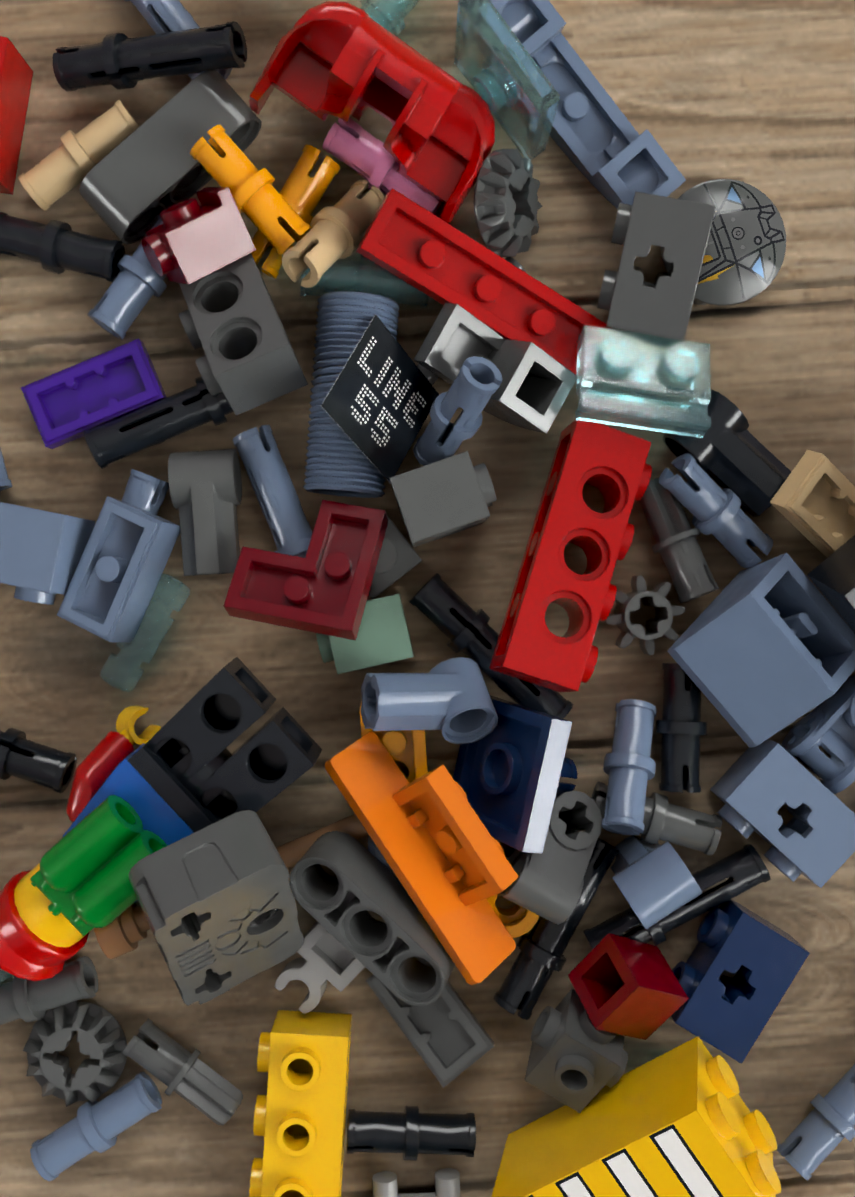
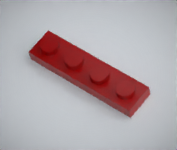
(464, 272)

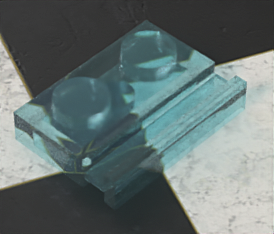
(643, 382)

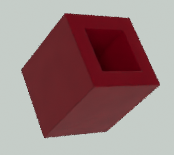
(627, 987)

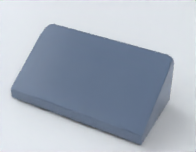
(119, 571)

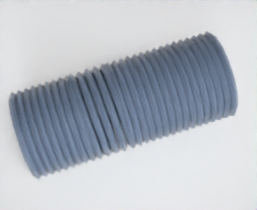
(333, 459)

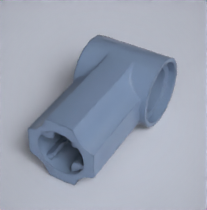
(445, 699)
(652, 879)

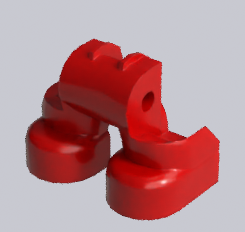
(346, 61)

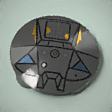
(743, 242)

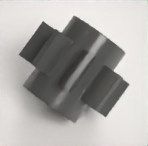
(655, 627)

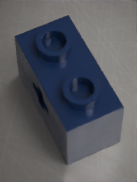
(735, 1010)

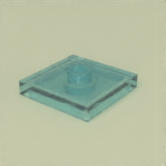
(505, 76)

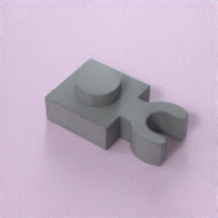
(322, 961)

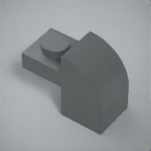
(532, 380)

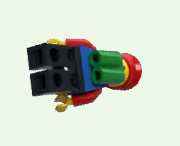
(142, 801)

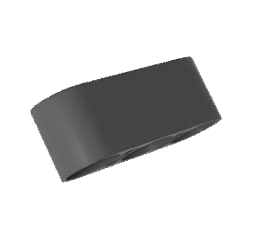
(155, 162)
(342, 906)

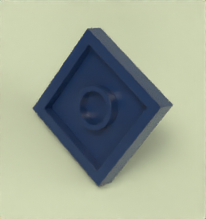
(517, 773)

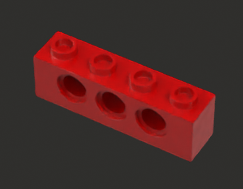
(619, 469)

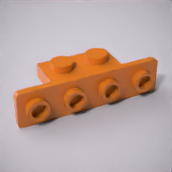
(434, 850)

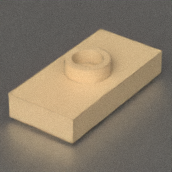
(818, 502)

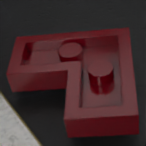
(316, 592)

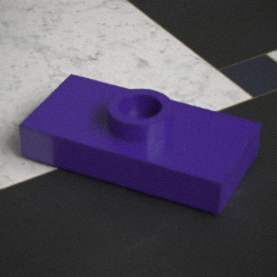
(93, 393)

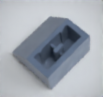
(767, 649)

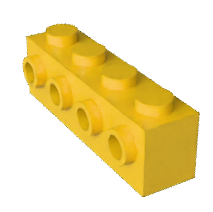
(303, 1105)

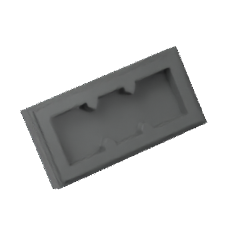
(441, 1032)

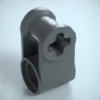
(554, 880)

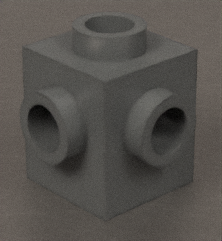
(571, 1056)

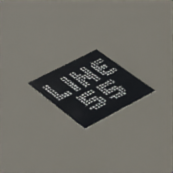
(380, 399)

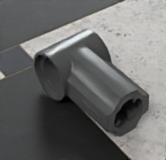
(206, 493)

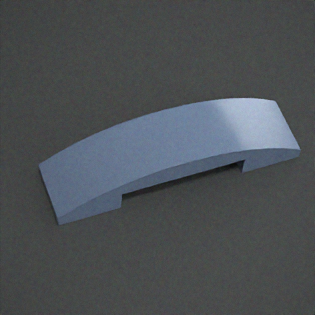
(587, 119)

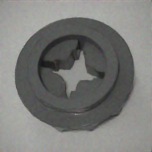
(506, 202)
(98, 1036)

